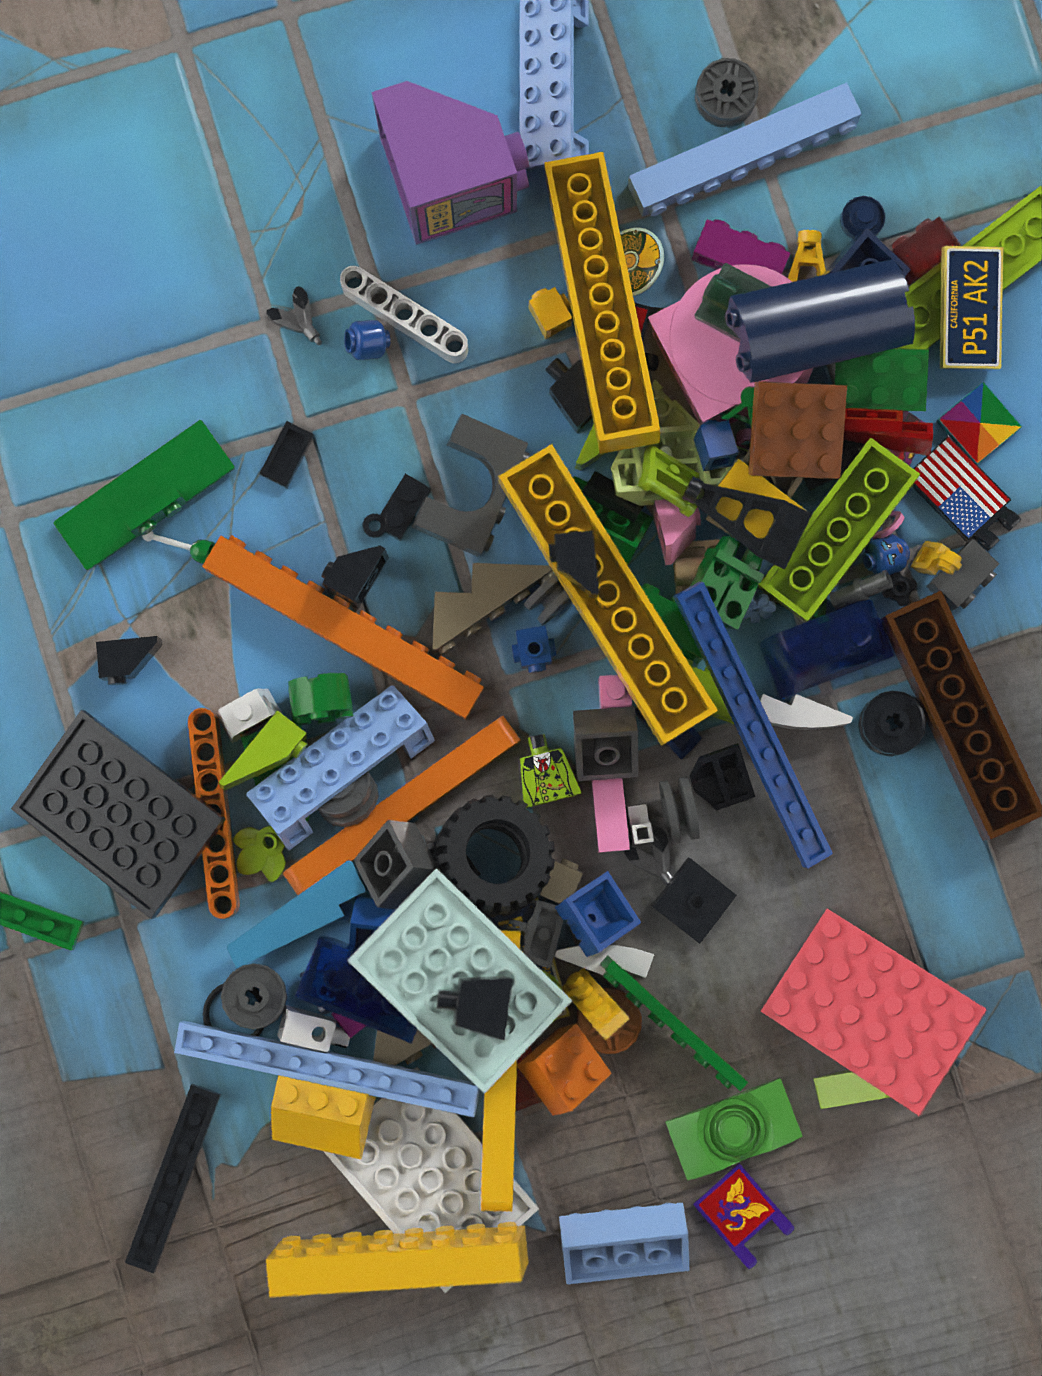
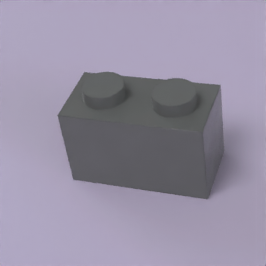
(975, 570)

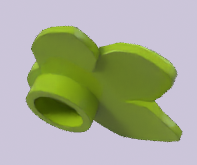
(258, 855)

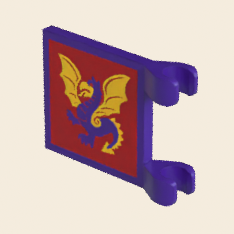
(739, 1210)

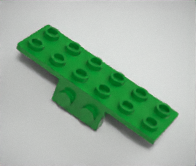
(144, 495)

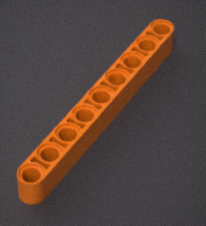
(405, 802)

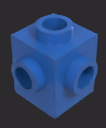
(530, 638)

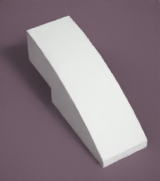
(802, 714)
(628, 958)

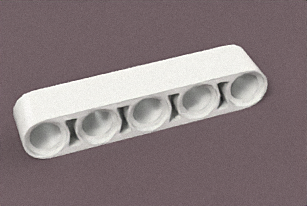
(396, 302)

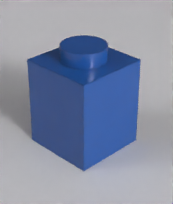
(715, 445)

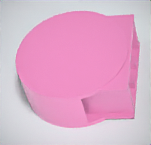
(706, 358)

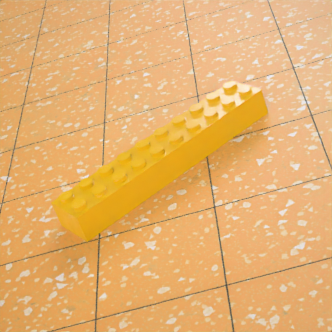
(602, 303)
(622, 614)

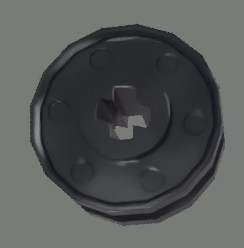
(908, 716)

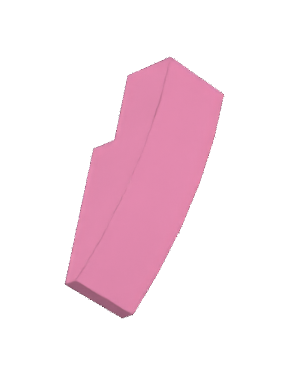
(610, 815)

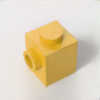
(550, 311)

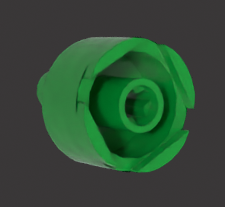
(320, 698)

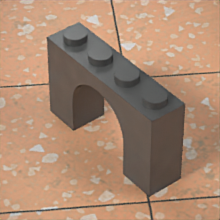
(472, 529)

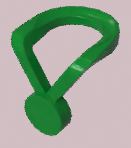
(747, 397)

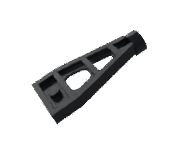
(782, 535)

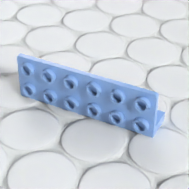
(549, 79)
(337, 762)

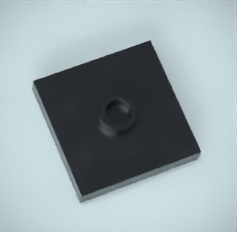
(694, 900)

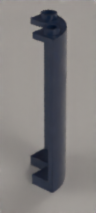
(821, 320)

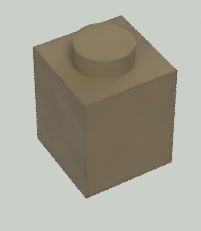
(562, 882)

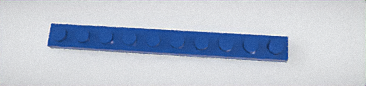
(752, 724)

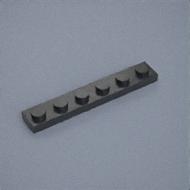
(173, 1178)

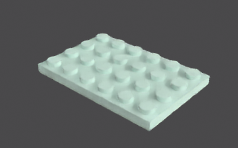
(433, 944)

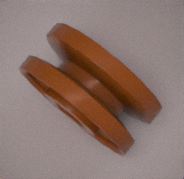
(624, 1036)

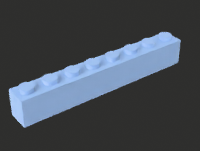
(744, 150)

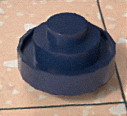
(860, 214)

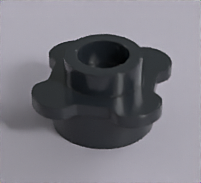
(902, 596)

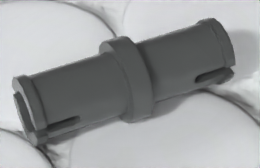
(861, 590)

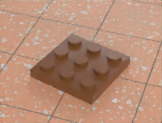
(797, 430)

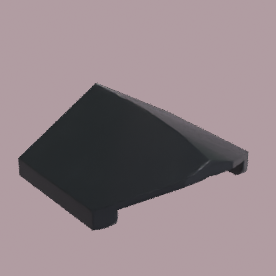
(722, 777)

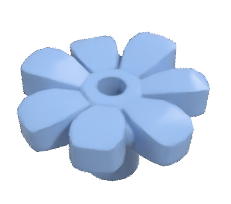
(760, 607)

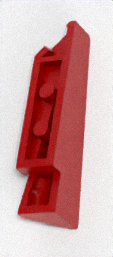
(888, 430)

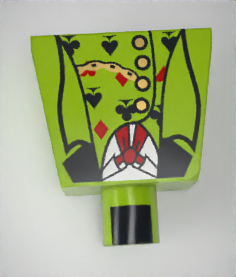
(546, 774)

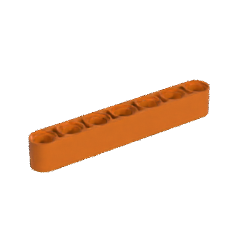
(218, 797)

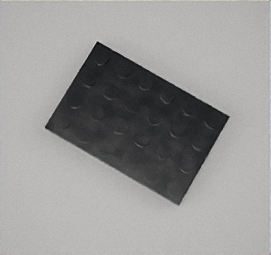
(118, 814)

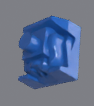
(598, 914)

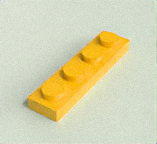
(594, 1003)

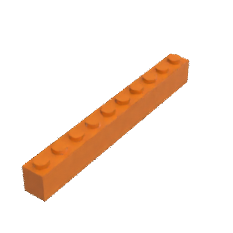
(343, 627)

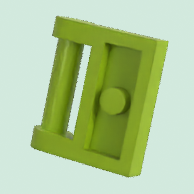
(670, 472)

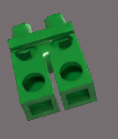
(729, 580)

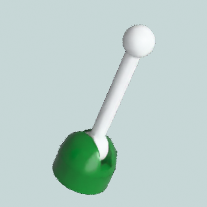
(198, 550)

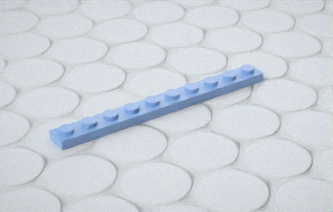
(327, 1068)

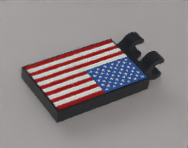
(963, 494)

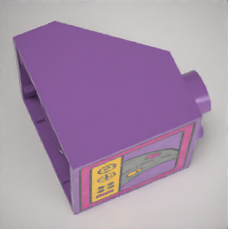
(448, 160)

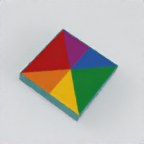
(979, 423)

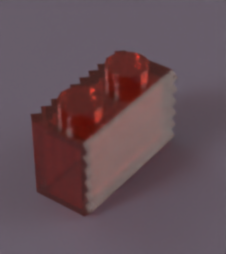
(924, 248)

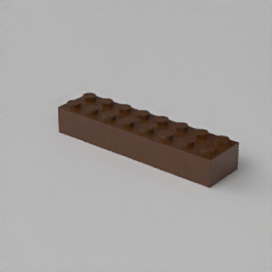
(962, 716)

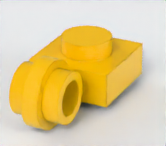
(936, 557)

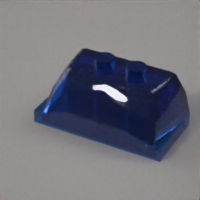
(825, 648)
(342, 989)

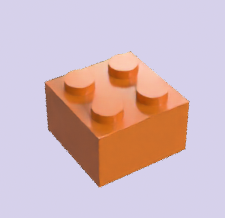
(564, 1069)

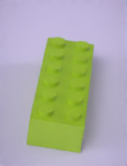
(840, 530)

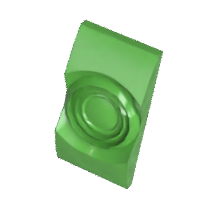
(734, 1129)

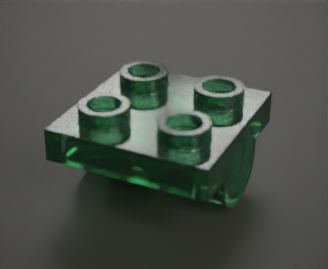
(717, 294)

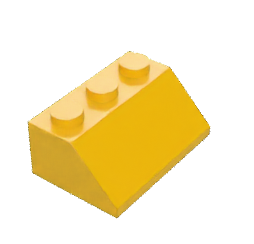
(320, 1117)

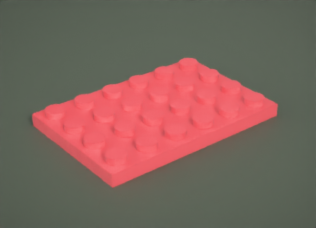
(874, 1011)

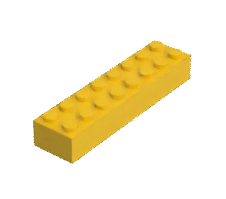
(398, 1260)

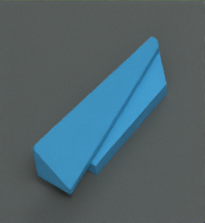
(300, 916)

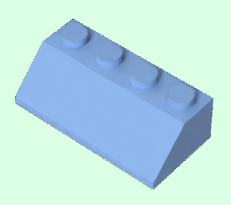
(624, 1243)

